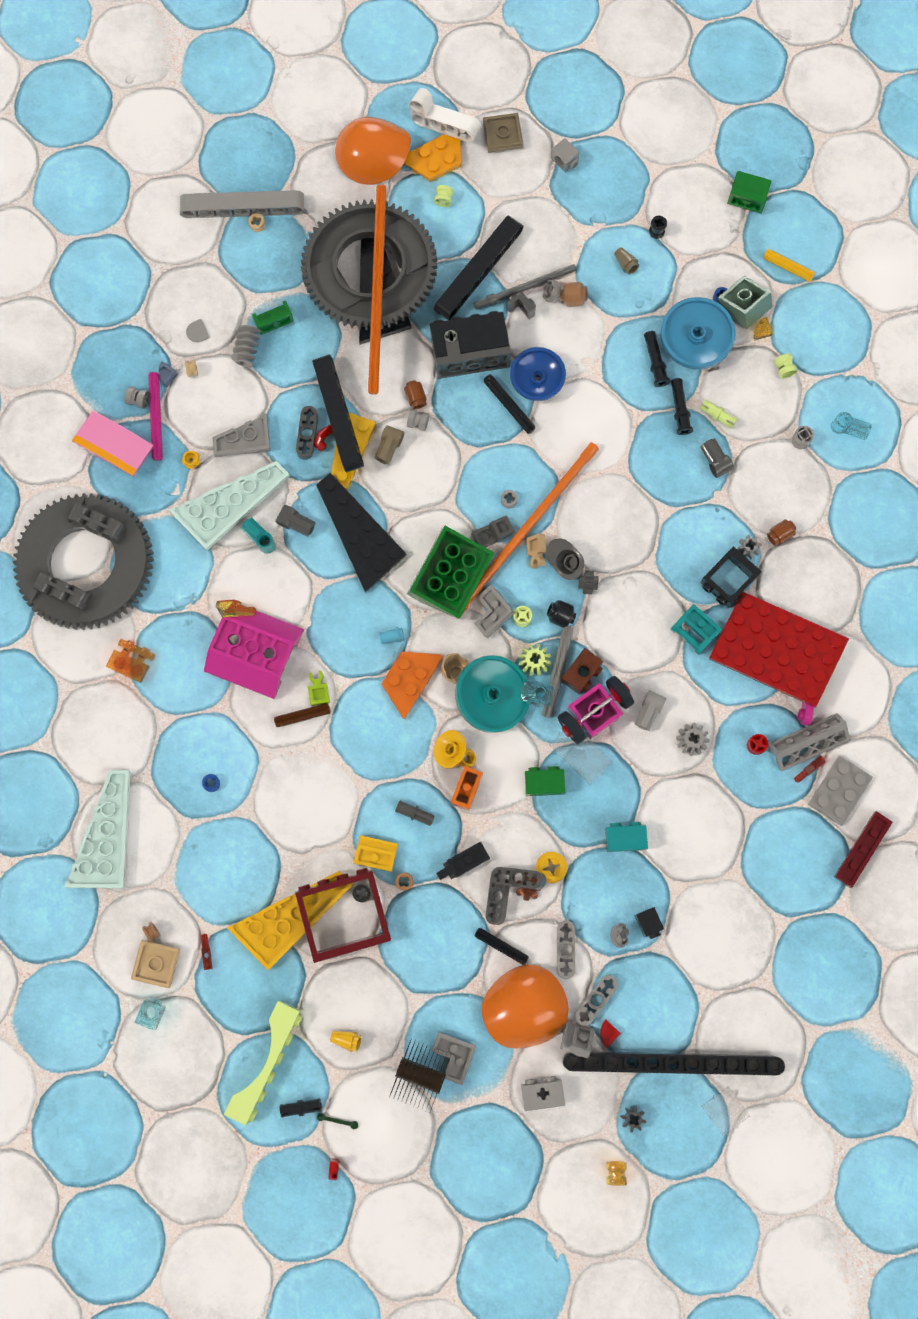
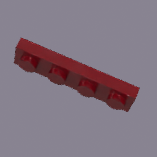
(863, 849)

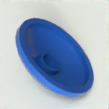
(538, 363)

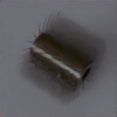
(419, 1075)

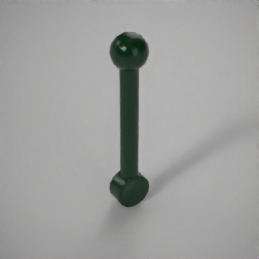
(354, 1124)

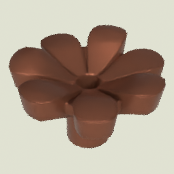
(527, 892)

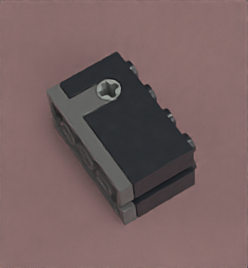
(470, 344)

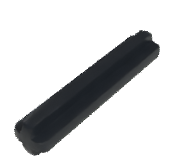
(501, 946)

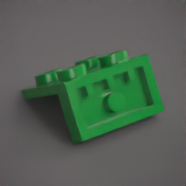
(749, 192)

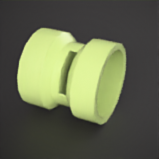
(785, 365)

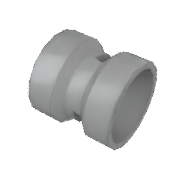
(136, 397)
(416, 419)
(799, 440)

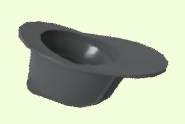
(565, 558)

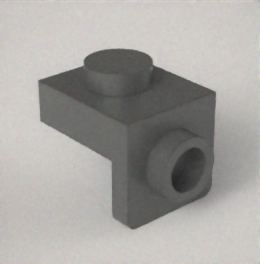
(526, 305)

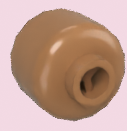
(574, 294)

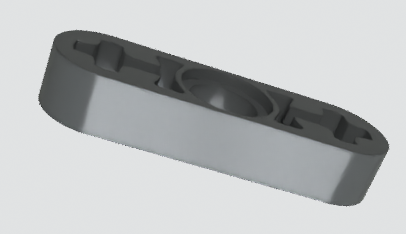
(300, 444)

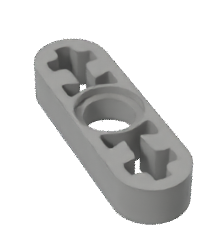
(570, 964)
(588, 1000)

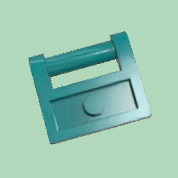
(700, 624)

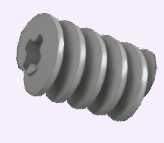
(244, 344)

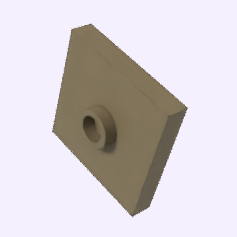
(503, 132)

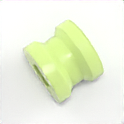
(443, 196)
(522, 612)

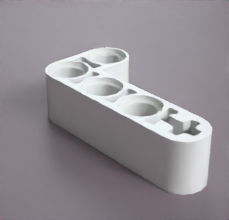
(442, 119)

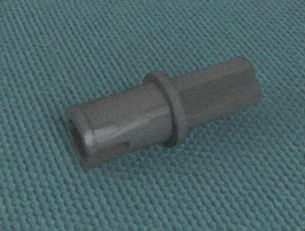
(415, 813)

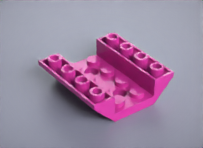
(245, 661)

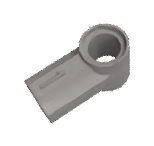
(651, 707)

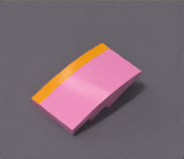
(113, 443)

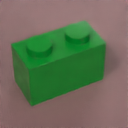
(544, 782)

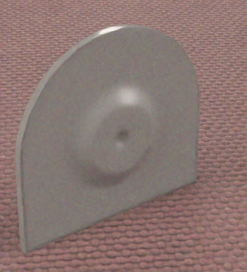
(196, 331)

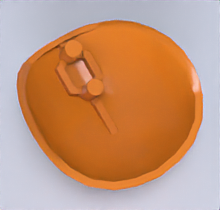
(371, 150)
(525, 1007)

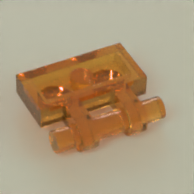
(128, 666)

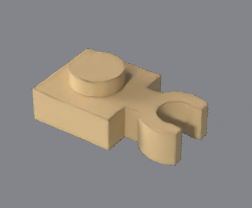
(536, 547)

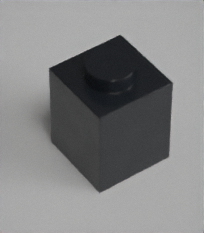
(649, 923)

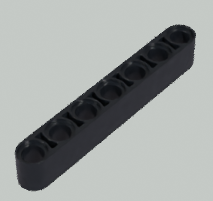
(478, 267)
(338, 413)

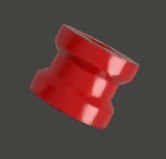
(761, 744)

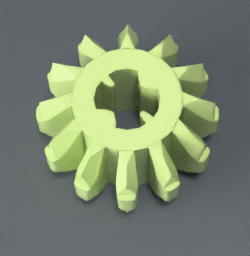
(527, 657)

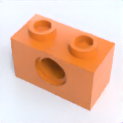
(466, 788)

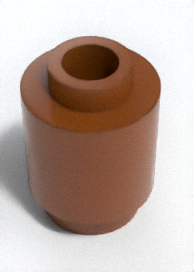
(415, 394)
(781, 532)

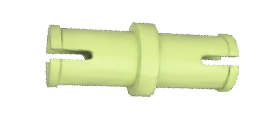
(718, 414)

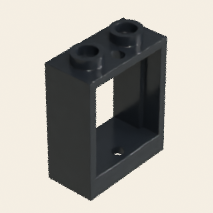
(743, 564)

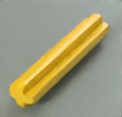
(789, 265)

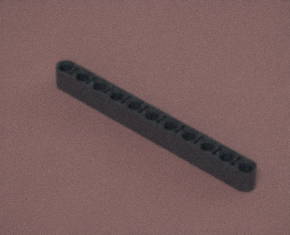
(682, 1066)

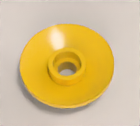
(444, 748)

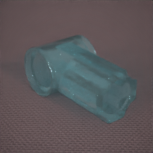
(852, 426)

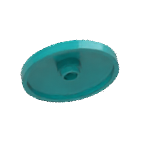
(491, 694)

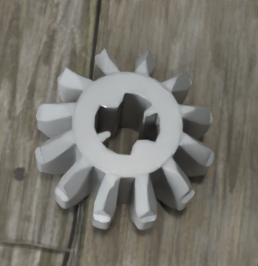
(691, 746)

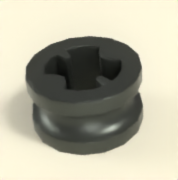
(359, 887)

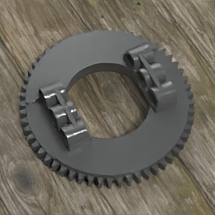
(403, 238)
(65, 602)

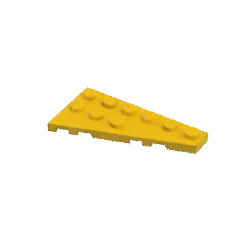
(280, 926)

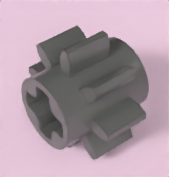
(588, 582)
(639, 1119)

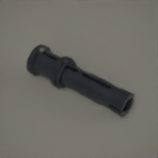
(658, 366)
(682, 414)

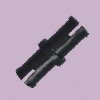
(300, 1108)

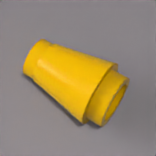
(347, 1040)

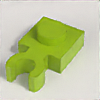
(318, 692)

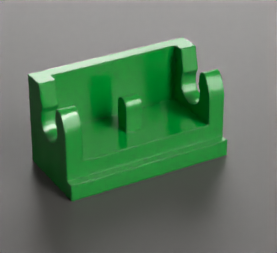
(273, 318)

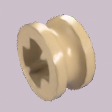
(257, 228)
(191, 368)

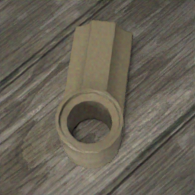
(390, 440)

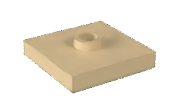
(155, 964)

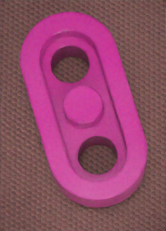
(805, 714)

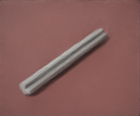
(558, 668)

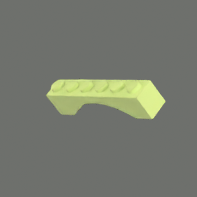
(243, 1104)

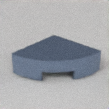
(166, 373)

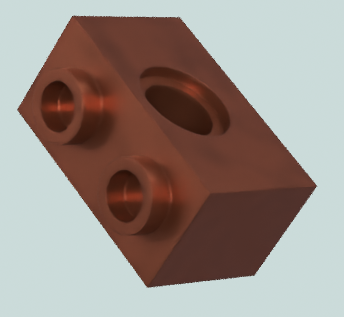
(590, 663)

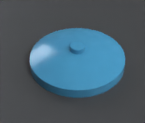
(697, 333)

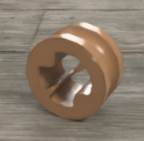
(404, 875)
(151, 931)

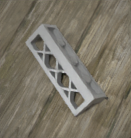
(809, 737)

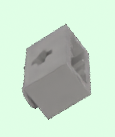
(552, 1099)

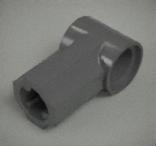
(718, 461)
(291, 518)

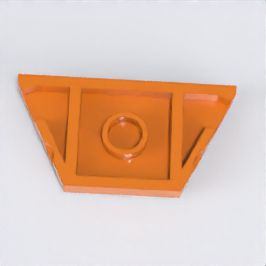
(408, 678)

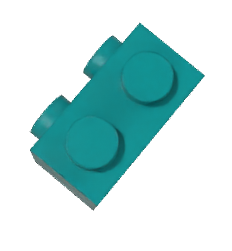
(626, 838)

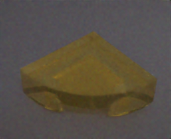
(762, 329)

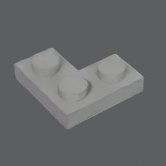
(498, 611)
(460, 1059)

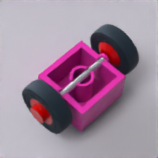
(595, 710)

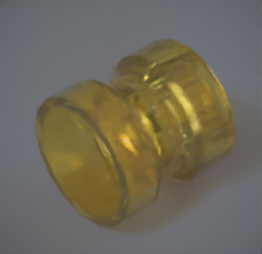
(616, 1173)

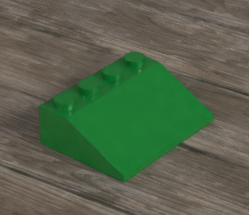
(450, 573)

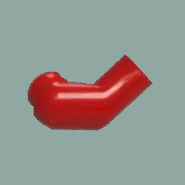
(321, 436)

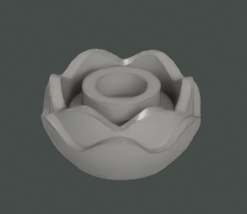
(551, 290)
(619, 935)

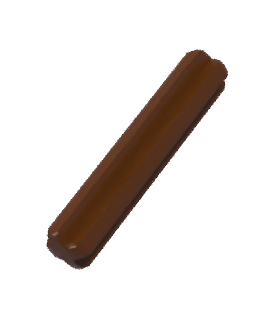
(302, 715)

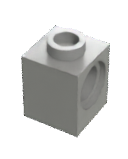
(565, 155)

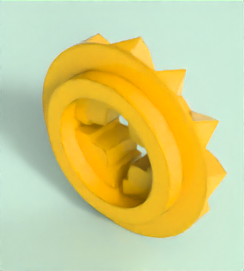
(556, 859)

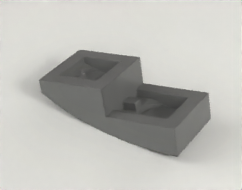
(494, 532)

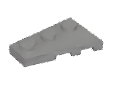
(246, 439)

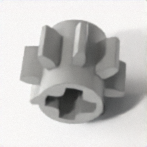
(752, 543)

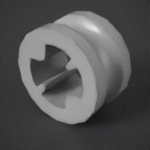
(504, 501)

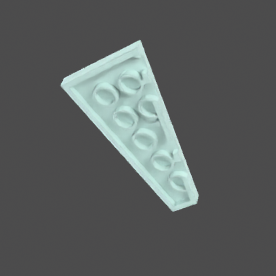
(222, 508)
(104, 844)

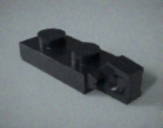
(464, 862)

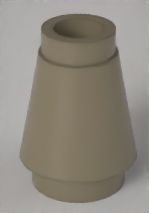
(627, 262)

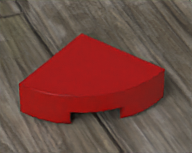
(608, 1033)
(333, 1169)

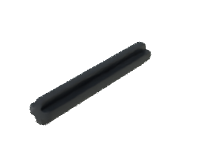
(509, 404)

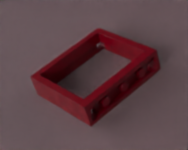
(352, 946)

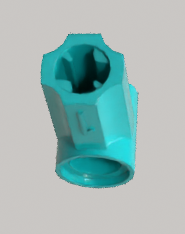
(258, 535)

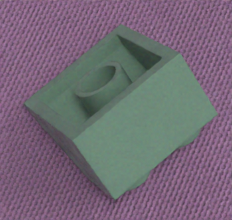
(746, 301)

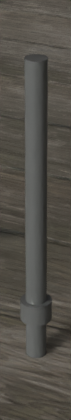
(492, 299)

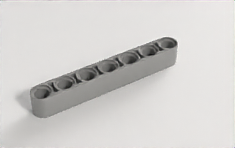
(241, 204)

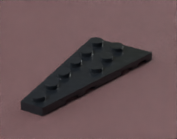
(366, 279)
(365, 541)

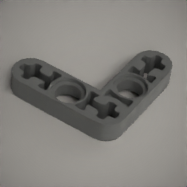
(503, 885)

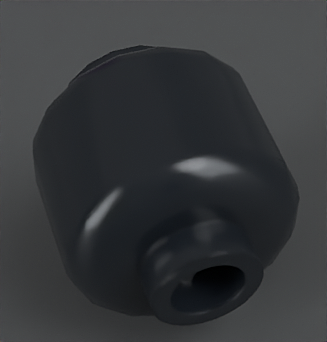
(561, 613)

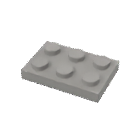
(840, 790)

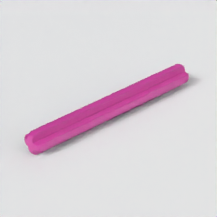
(155, 416)

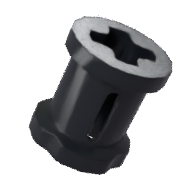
(658, 221)

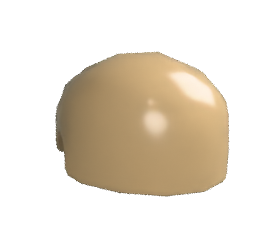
(452, 667)

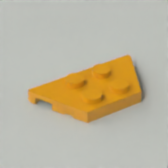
(435, 157)

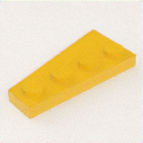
(363, 430)

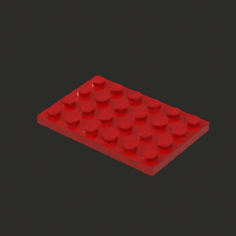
(779, 649)

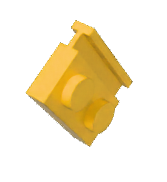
(375, 853)

